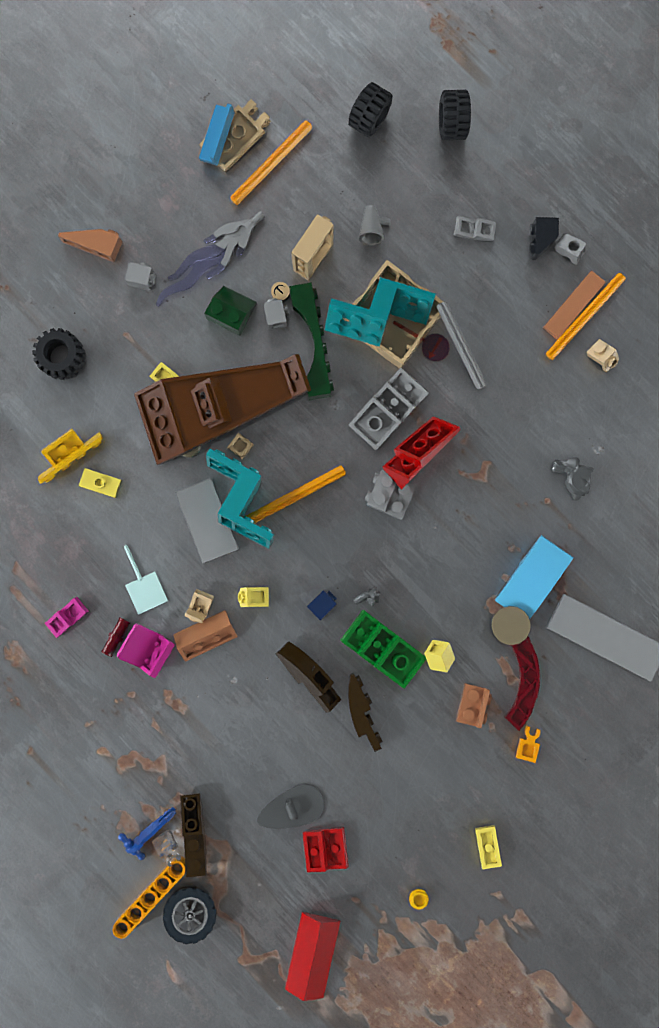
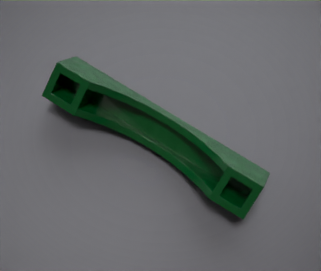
(303, 303)

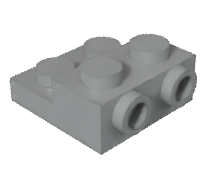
(388, 496)

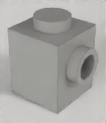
(140, 276)
(275, 313)

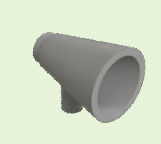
(371, 228)

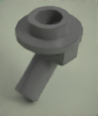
(371, 596)

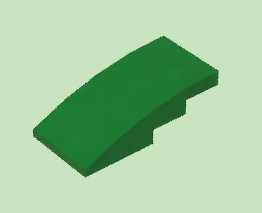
(383, 649)

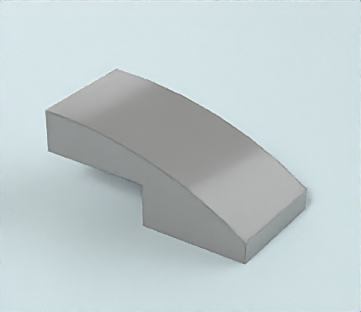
(475, 229)

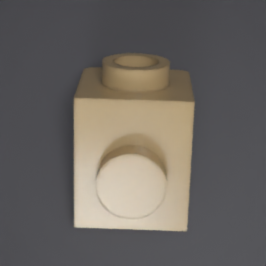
(604, 355)
(199, 606)

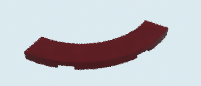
(528, 684)

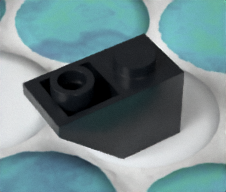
(544, 234)

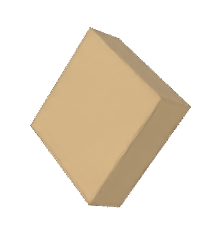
(240, 446)

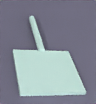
(145, 591)

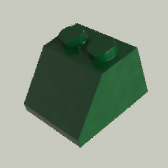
(230, 310)

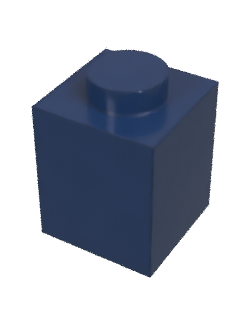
(322, 604)

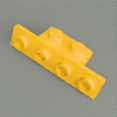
(64, 451)

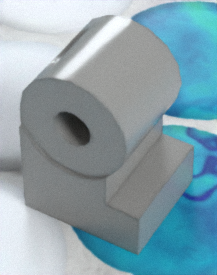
(571, 248)

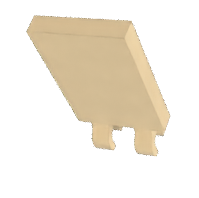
(242, 134)

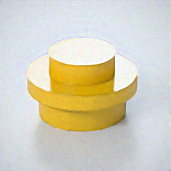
(418, 899)

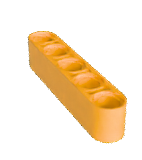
(146, 905)

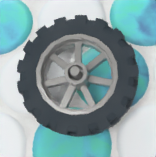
(205, 927)

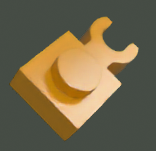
(527, 747)

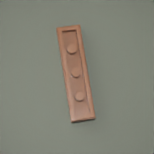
(574, 305)

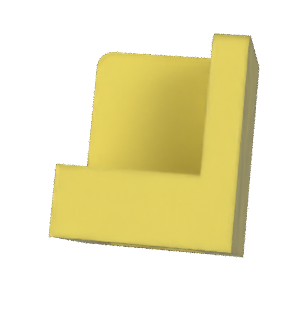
(439, 656)

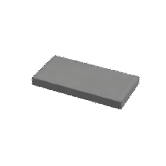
(201, 509)

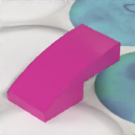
(66, 617)

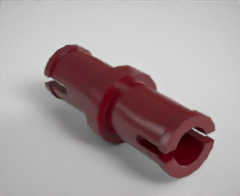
(115, 637)

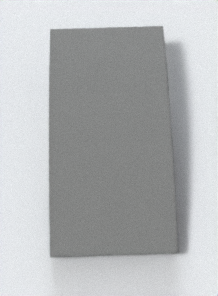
(388, 408)

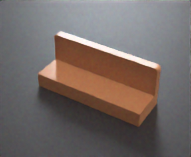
(204, 636)

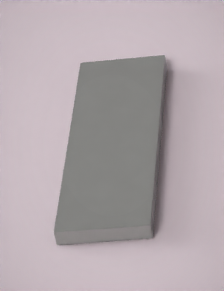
(605, 637)

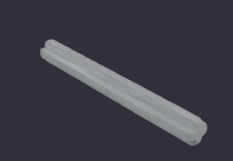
(461, 345)

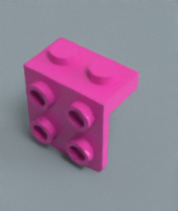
(145, 649)

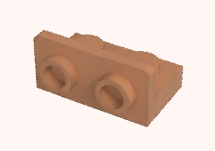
(473, 705)

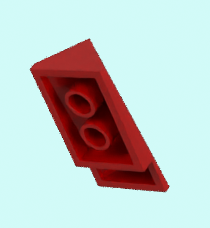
(419, 450)
(312, 956)

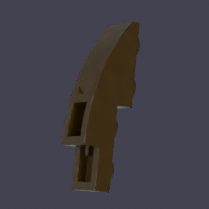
(309, 673)
(359, 704)
(194, 835)

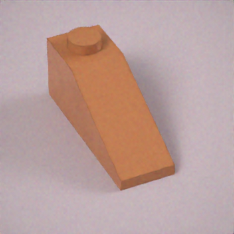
(97, 242)

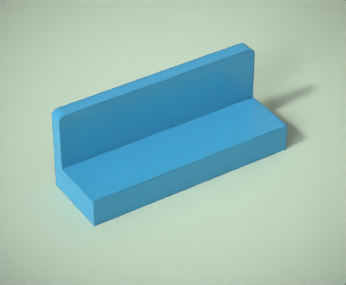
(217, 134)

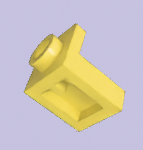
(254, 597)

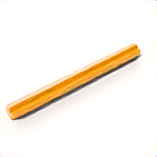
(274, 159)
(585, 316)
(297, 494)

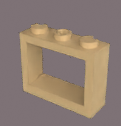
(313, 247)

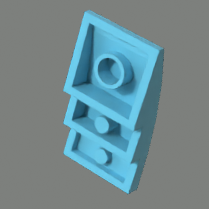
(534, 577)

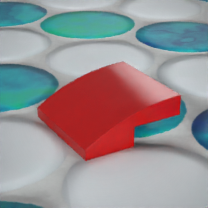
(325, 849)

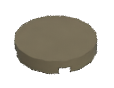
(510, 625)

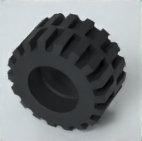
(370, 109)
(454, 114)
(48, 343)

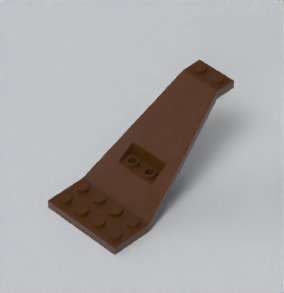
(180, 416)

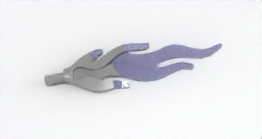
(219, 253)

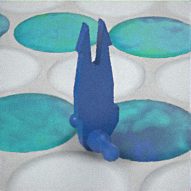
(133, 846)

